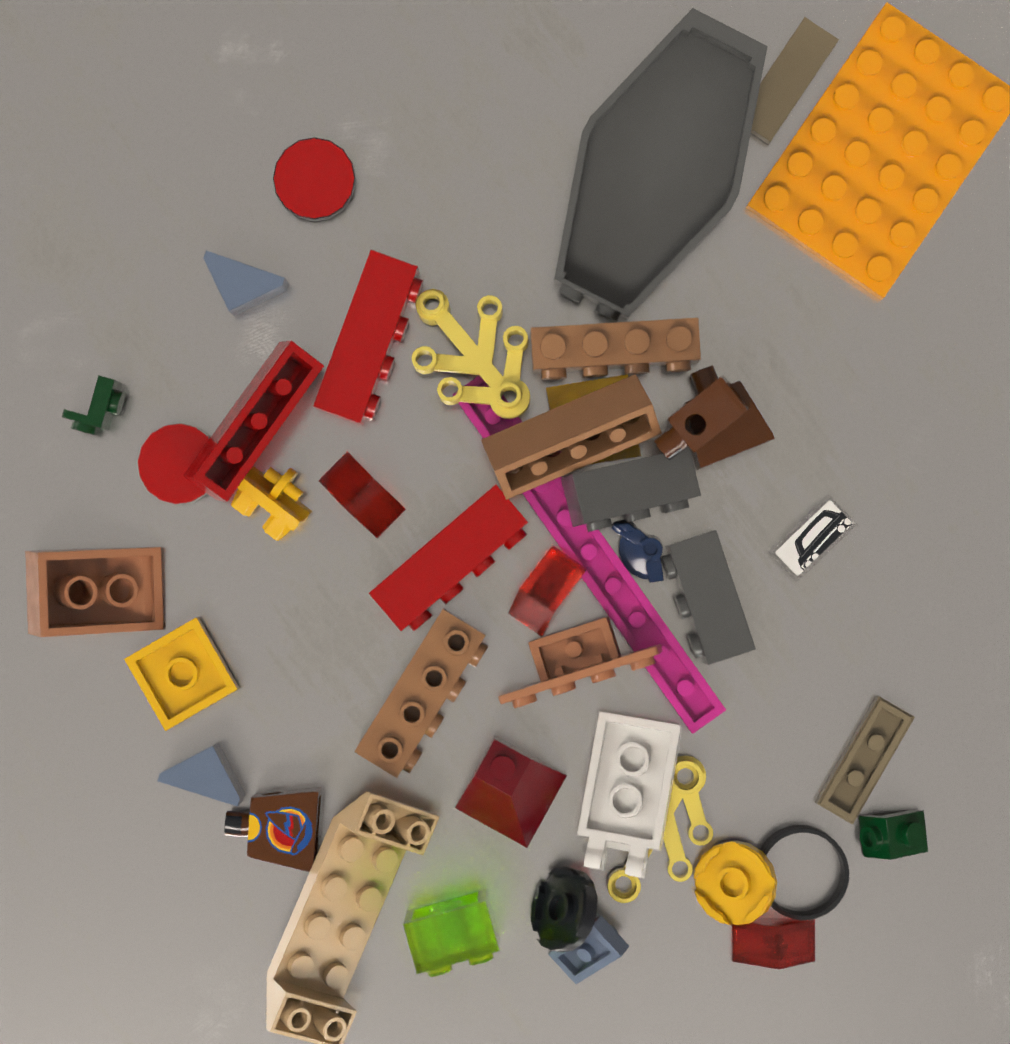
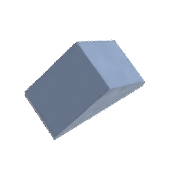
(243, 284)
(207, 775)

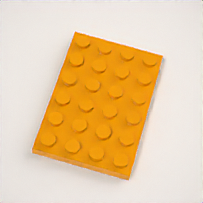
(883, 151)

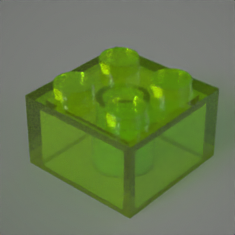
(452, 933)

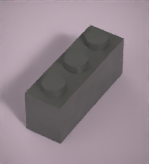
(630, 489)
(708, 598)

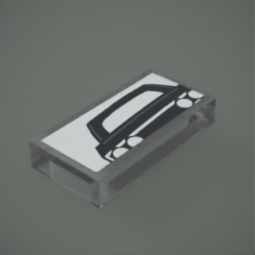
(812, 538)

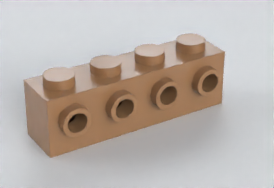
(615, 346)
(571, 436)
(420, 693)

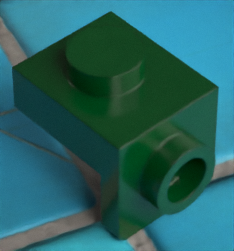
(105, 403)
(893, 835)

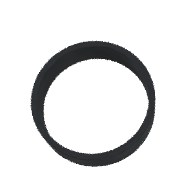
(844, 877)

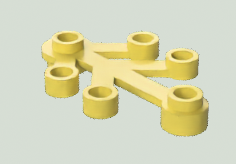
(475, 359)
(672, 841)

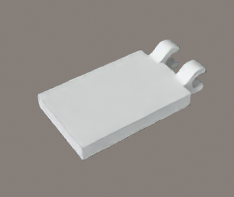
(628, 789)

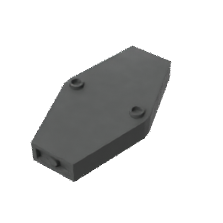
(659, 164)

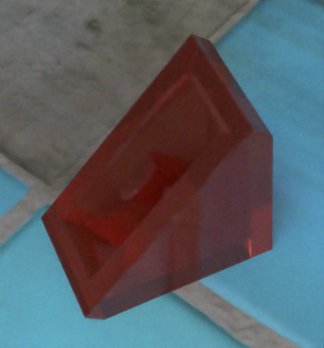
(361, 495)
(546, 590)
(774, 942)

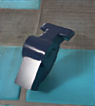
(639, 551)

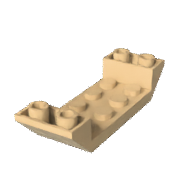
(338, 916)

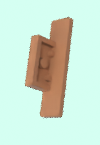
(575, 655)

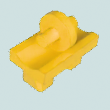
(276, 496)

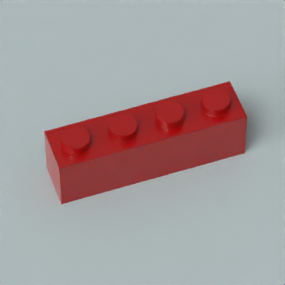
(367, 338)
(253, 420)
(448, 558)

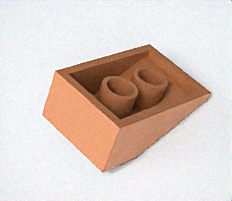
(93, 591)

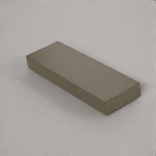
(790, 77)
(864, 759)

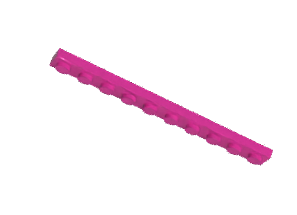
(613, 588)

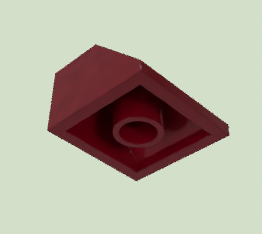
(510, 791)

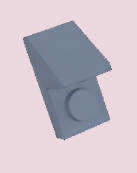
(596, 952)

